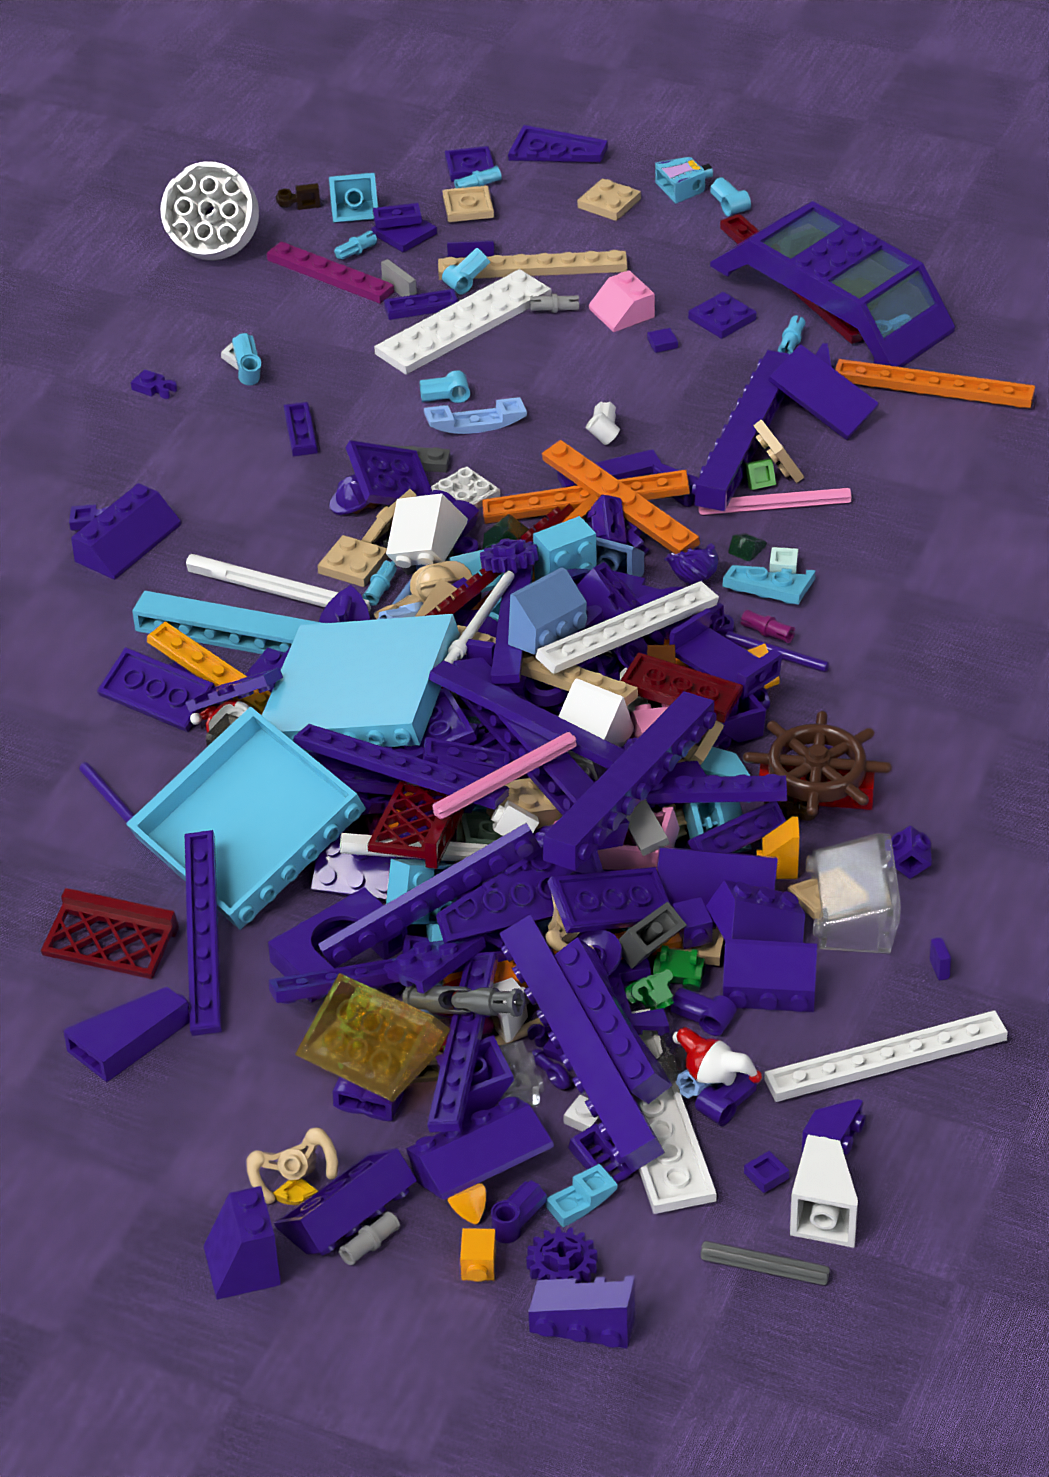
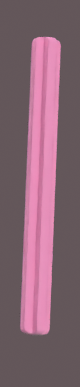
(783, 500)
(504, 775)

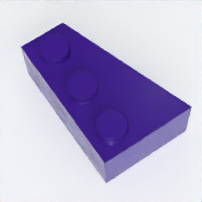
(607, 590)
(584, 1311)

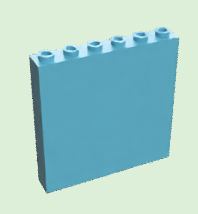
(363, 678)
(266, 807)

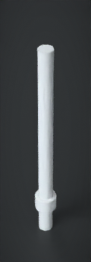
(458, 647)

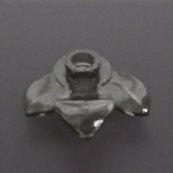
(672, 1058)

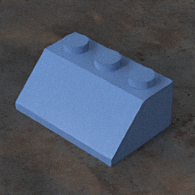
(620, 557)
(546, 612)

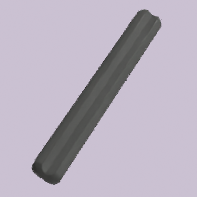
(765, 1262)

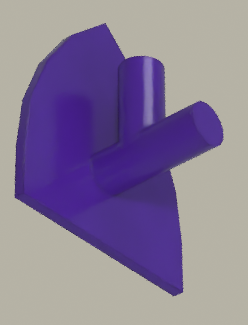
(345, 607)

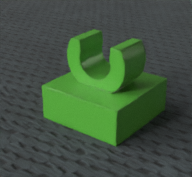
(760, 474)

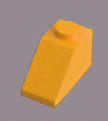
(784, 845)

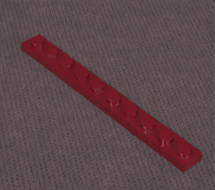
(740, 229)
(478, 583)

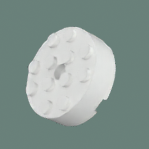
(226, 227)

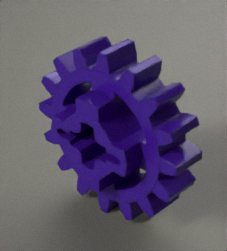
(509, 556)
(562, 1256)

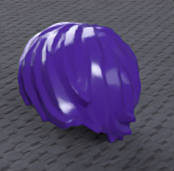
(695, 564)

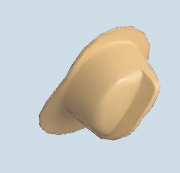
(427, 577)

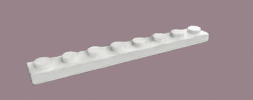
(626, 627)
(885, 1056)

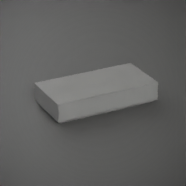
(403, 283)
(646, 829)

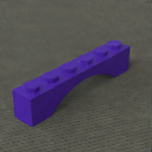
(627, 1050)

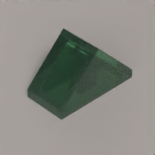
(505, 528)

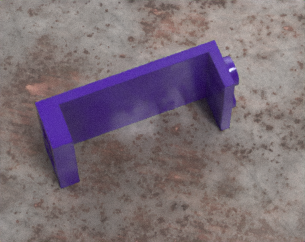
(720, 657)

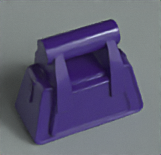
(607, 519)

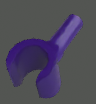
(540, 1033)

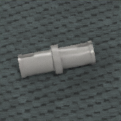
(554, 303)
(369, 1238)

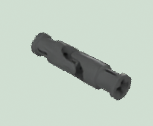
(481, 1001)

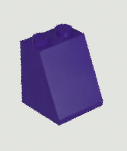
(242, 1246)

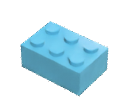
(565, 546)

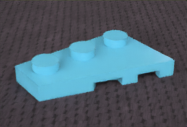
(776, 585)

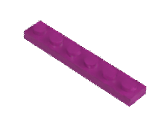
(330, 272)

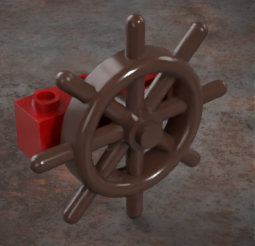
(818, 773)

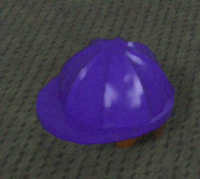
(349, 497)

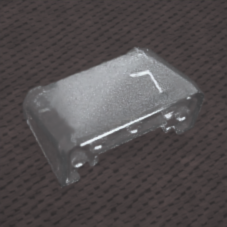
(856, 894)

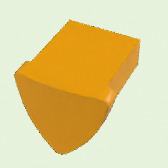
(469, 1203)

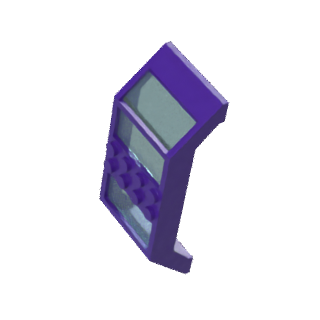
(851, 277)

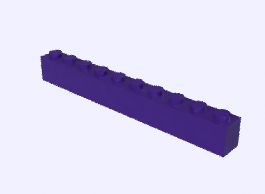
(738, 440)
(558, 779)
(628, 781)
(581, 1044)

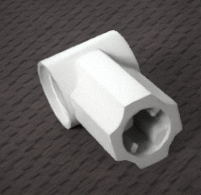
(603, 423)

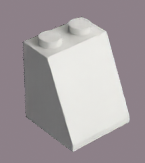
(424, 530)
(600, 714)
(824, 1195)

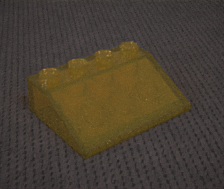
(371, 1038)

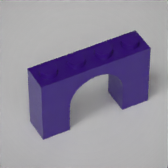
(296, 949)

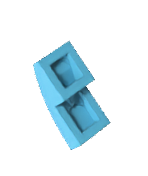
(585, 1194)

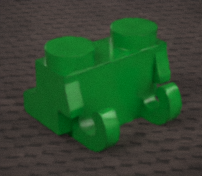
(685, 966)
(652, 989)

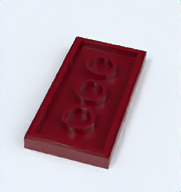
(666, 681)

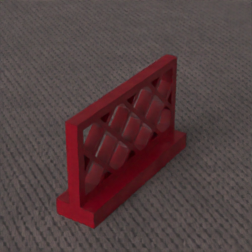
(433, 840)
(121, 914)

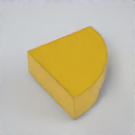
(294, 1191)

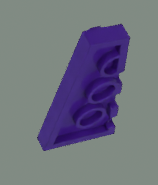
(552, 145)

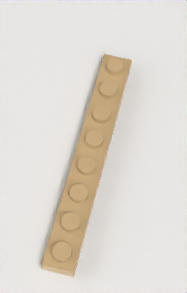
(547, 264)
(564, 679)

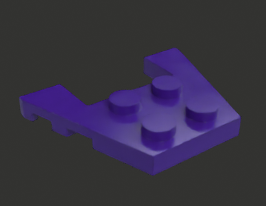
(648, 1020)

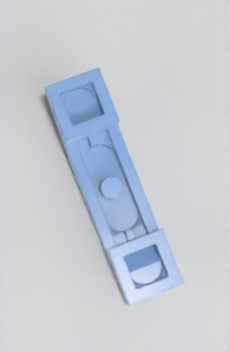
(477, 421)

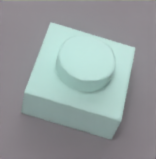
(783, 558)

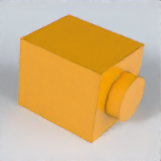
(478, 1254)

